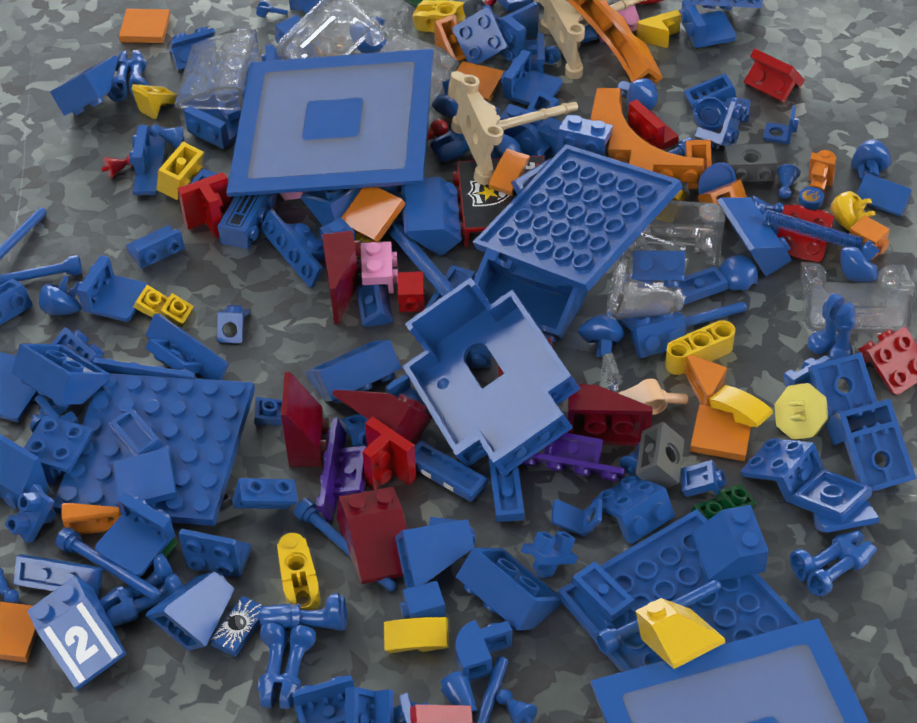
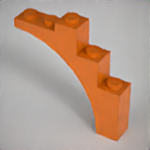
(616, 33)
(631, 149)

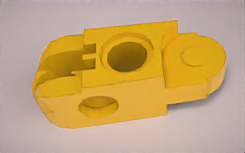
(433, 10)
(294, 555)

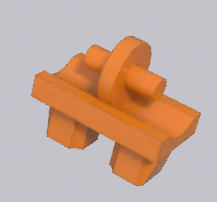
(822, 169)

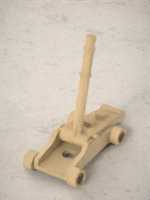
(569, 30)
(483, 126)

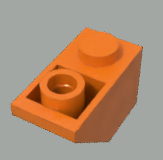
(731, 190)

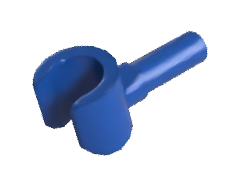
(265, 7)

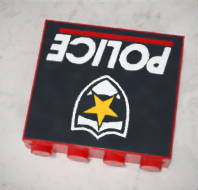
(478, 202)

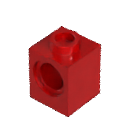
(411, 291)

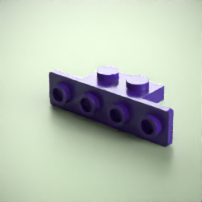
(576, 453)
(342, 471)

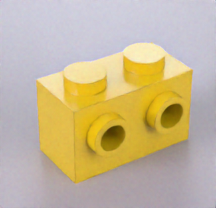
(179, 169)

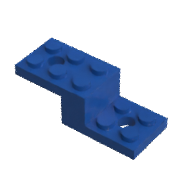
(862, 423)

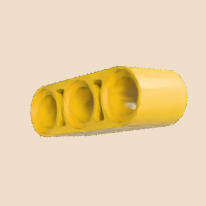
(706, 343)

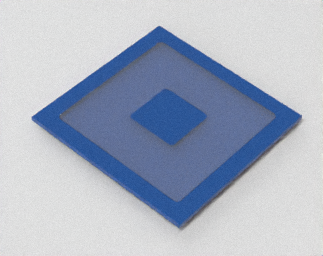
(333, 123)
(757, 679)

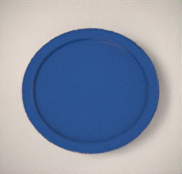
(716, 176)

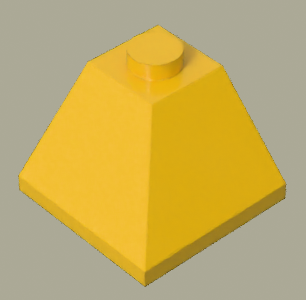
(676, 632)

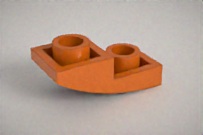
(508, 169)

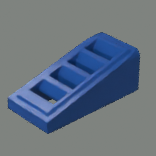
(721, 85)

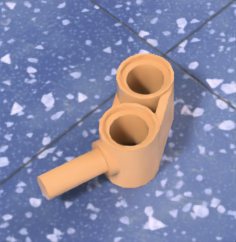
(651, 394)

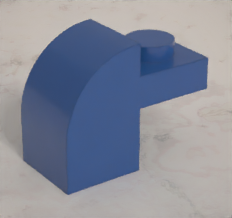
(476, 644)

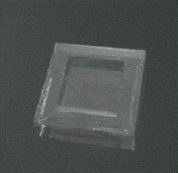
(610, 372)

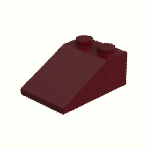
(341, 269)
(399, 413)
(607, 415)
(302, 425)
(369, 528)

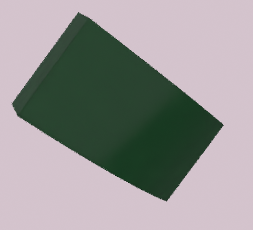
(727, 498)

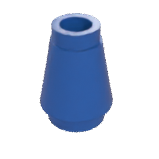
(458, 690)

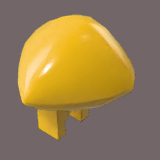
(849, 209)

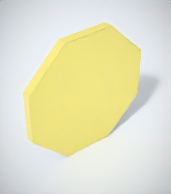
(801, 411)

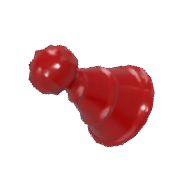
(114, 165)

